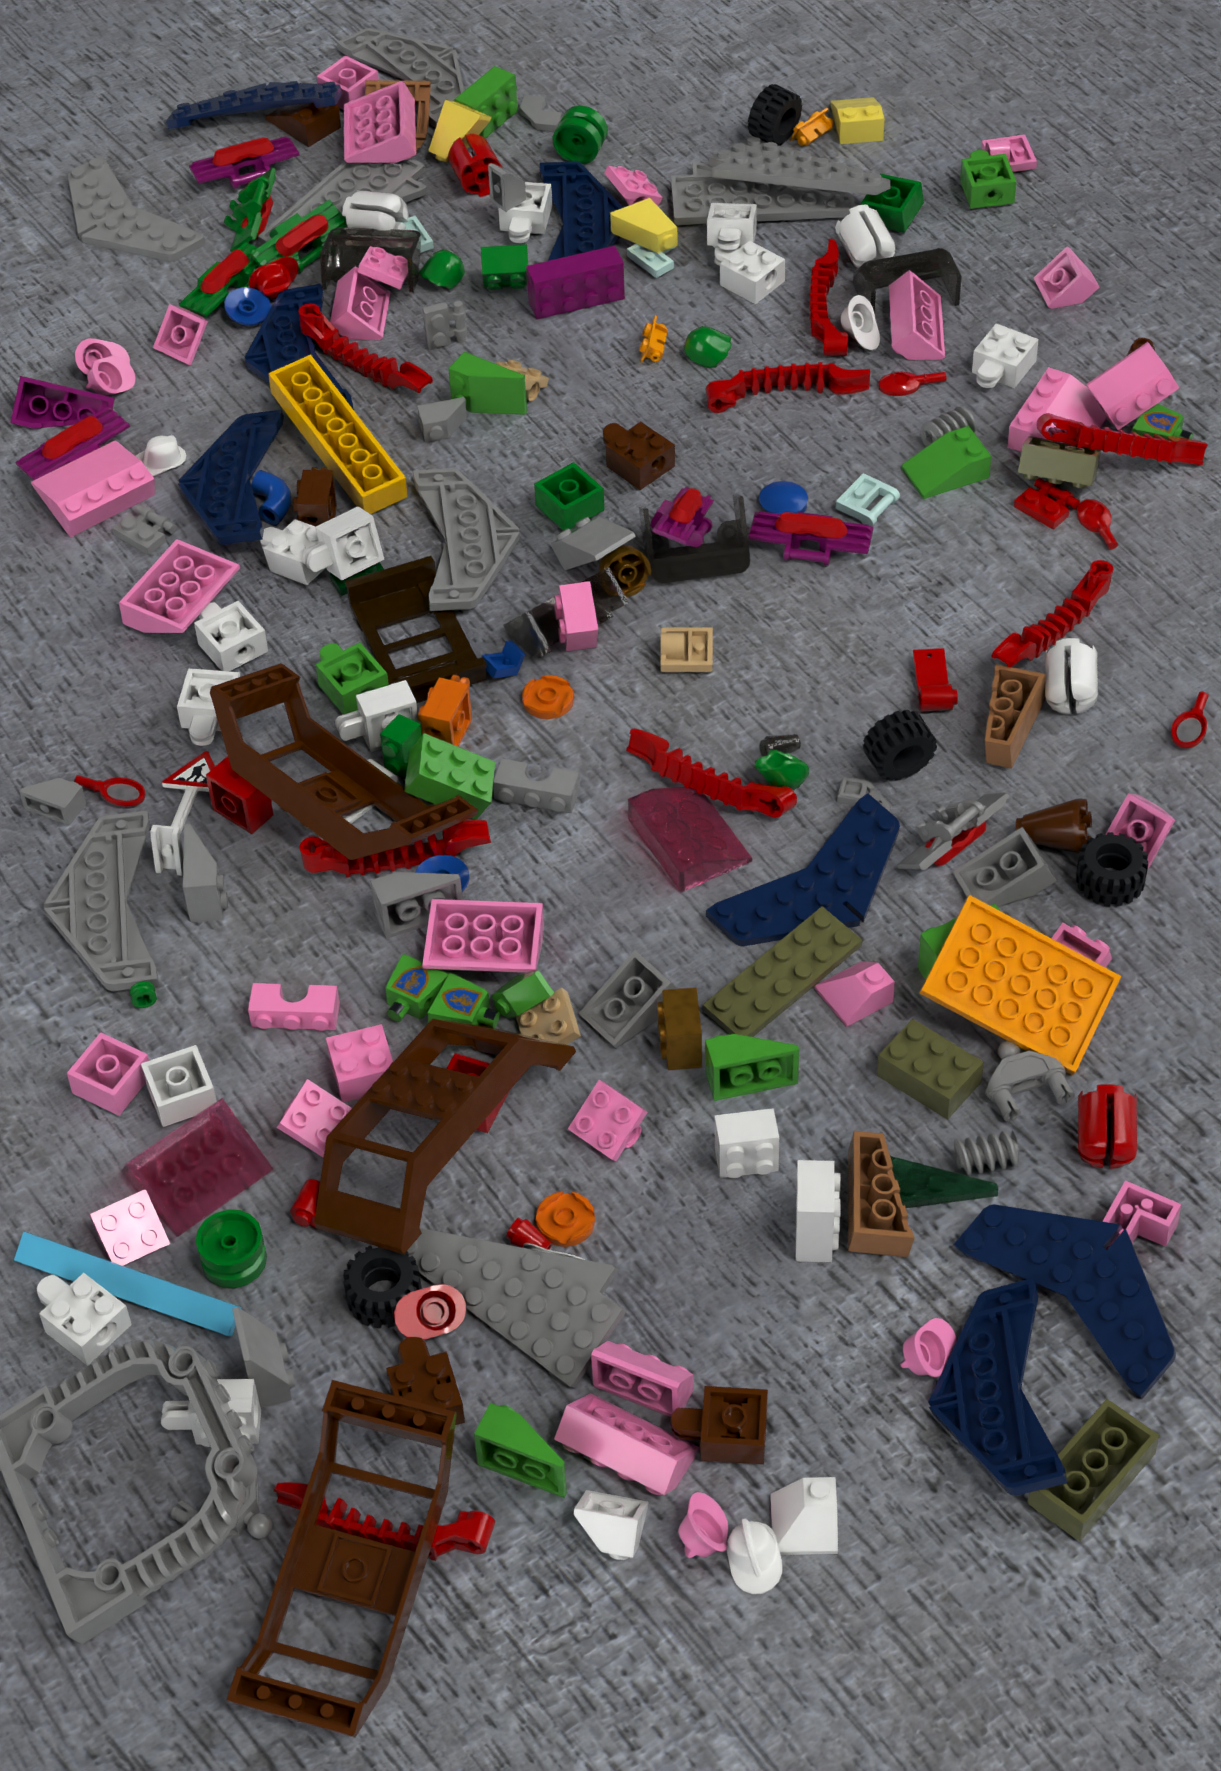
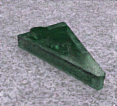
(929, 1185)

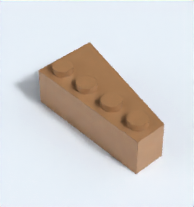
(1013, 710)
(874, 1204)

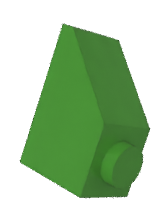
(521, 994)

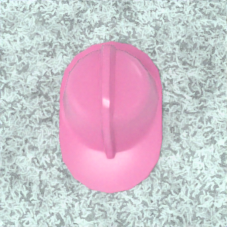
(94, 349)
(110, 376)
(929, 1348)
(704, 1527)

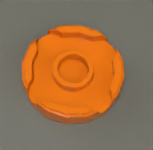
(548, 697)
(565, 1218)

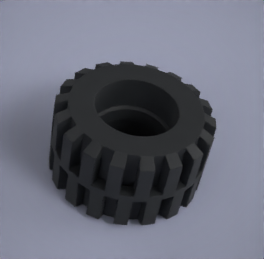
(774, 114)
(899, 745)
(1116, 853)
(376, 1266)

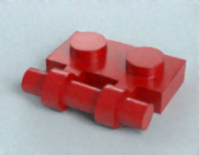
(1044, 509)

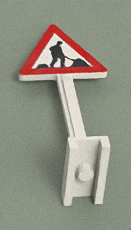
(167, 839)

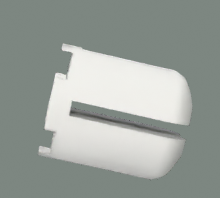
(375, 211)
(865, 236)
(1071, 676)

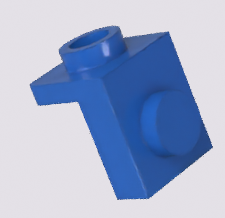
(505, 663)

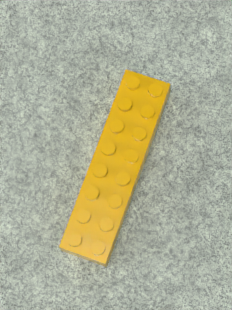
(338, 435)

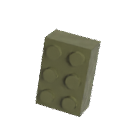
(1058, 462)
(930, 1068)

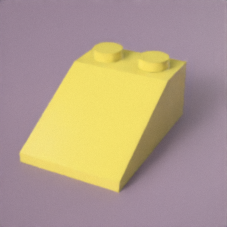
(858, 120)

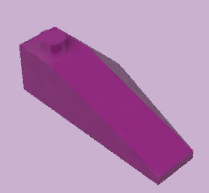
(53, 405)

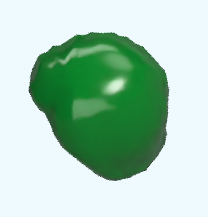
(443, 269)
(707, 346)
(782, 769)

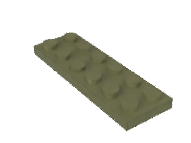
(782, 974)

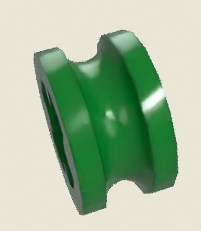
(143, 994)

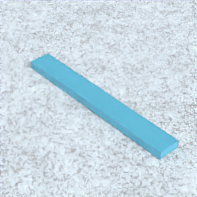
(128, 1283)

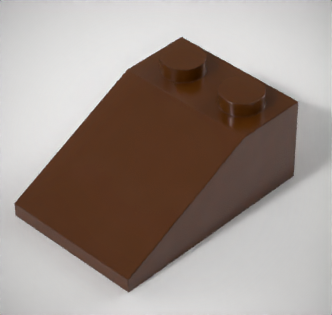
(306, 122)

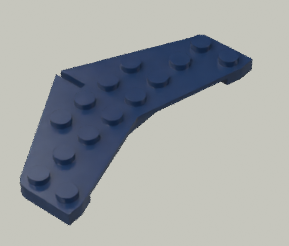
(256, 98)
(582, 207)
(281, 336)
(220, 479)
(838, 878)
(1101, 1284)
(983, 1397)

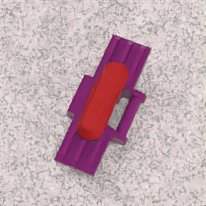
(228, 160)
(73, 443)
(684, 517)
(828, 531)

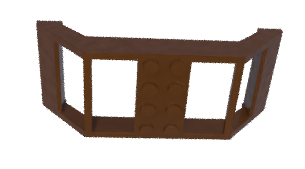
(328, 796)
(430, 1093)
(348, 1565)

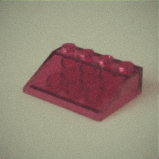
(686, 835)
(198, 1167)

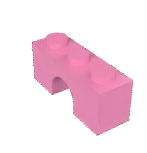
(315, 1011)

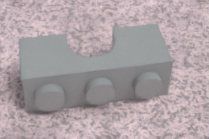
(554, 793)

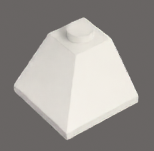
(806, 1517)
(612, 1522)

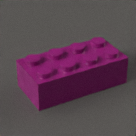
(575, 282)

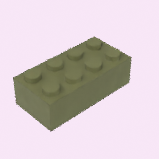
(1098, 1469)

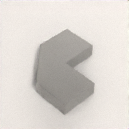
(533, 110)
(853, 789)

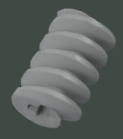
(951, 421)
(986, 1152)

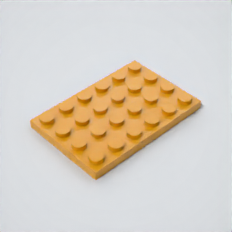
(1020, 984)

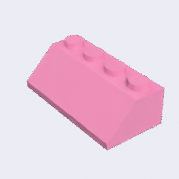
(916, 319)
(625, 1444)

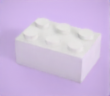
(817, 1211)

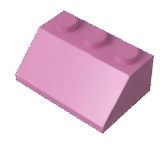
(360, 307)
(1132, 386)
(641, 1378)

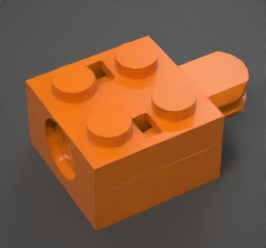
(447, 710)

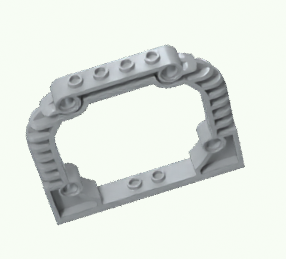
(91, 1600)

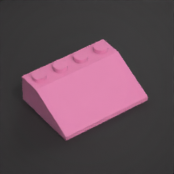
(380, 126)
(1059, 395)
(95, 487)
(175, 589)
(484, 936)

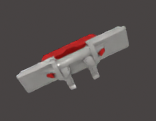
(956, 830)

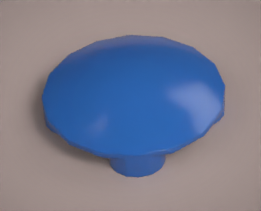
(783, 497)

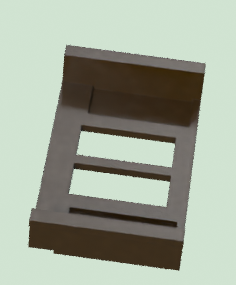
(402, 595)

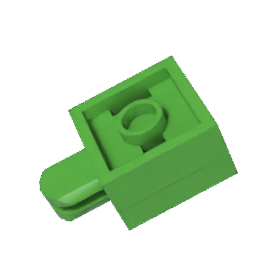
(987, 180)
(348, 673)

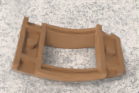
(421, 93)

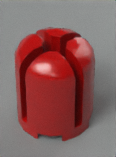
(469, 167)
(1120, 1110)

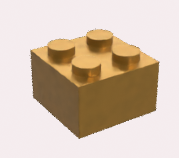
(680, 1028)

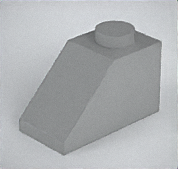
(505, 188)
(441, 418)
(54, 799)

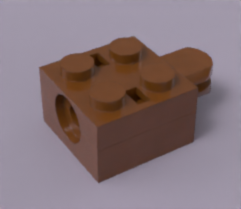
(637, 453)
(316, 497)
(425, 1377)
(728, 1426)

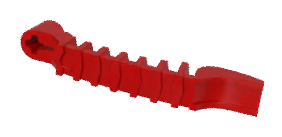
(821, 280)
(380, 369)
(725, 393)
(1156, 447)
(1039, 637)
(756, 797)
(321, 856)
(468, 1533)

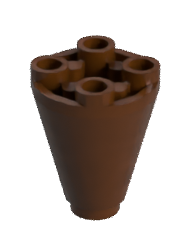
(1059, 825)

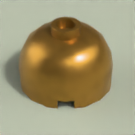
(628, 567)

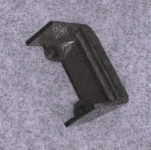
(348, 246)
(924, 264)
(684, 563)
(539, 628)

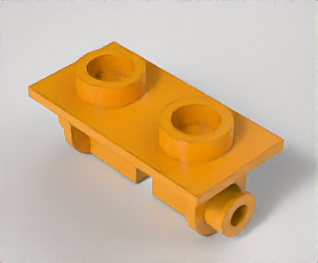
(806, 132)
(653, 343)

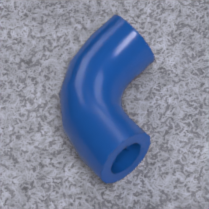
(277, 496)

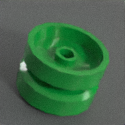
(580, 134)
(231, 1248)

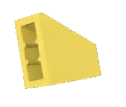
(455, 122)
(645, 225)

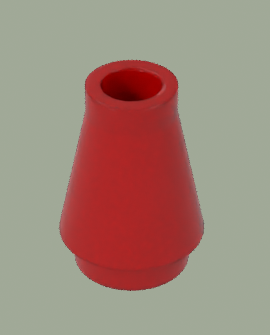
(525, 1232)

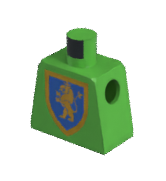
(1162, 422)
(412, 989)
(463, 1003)

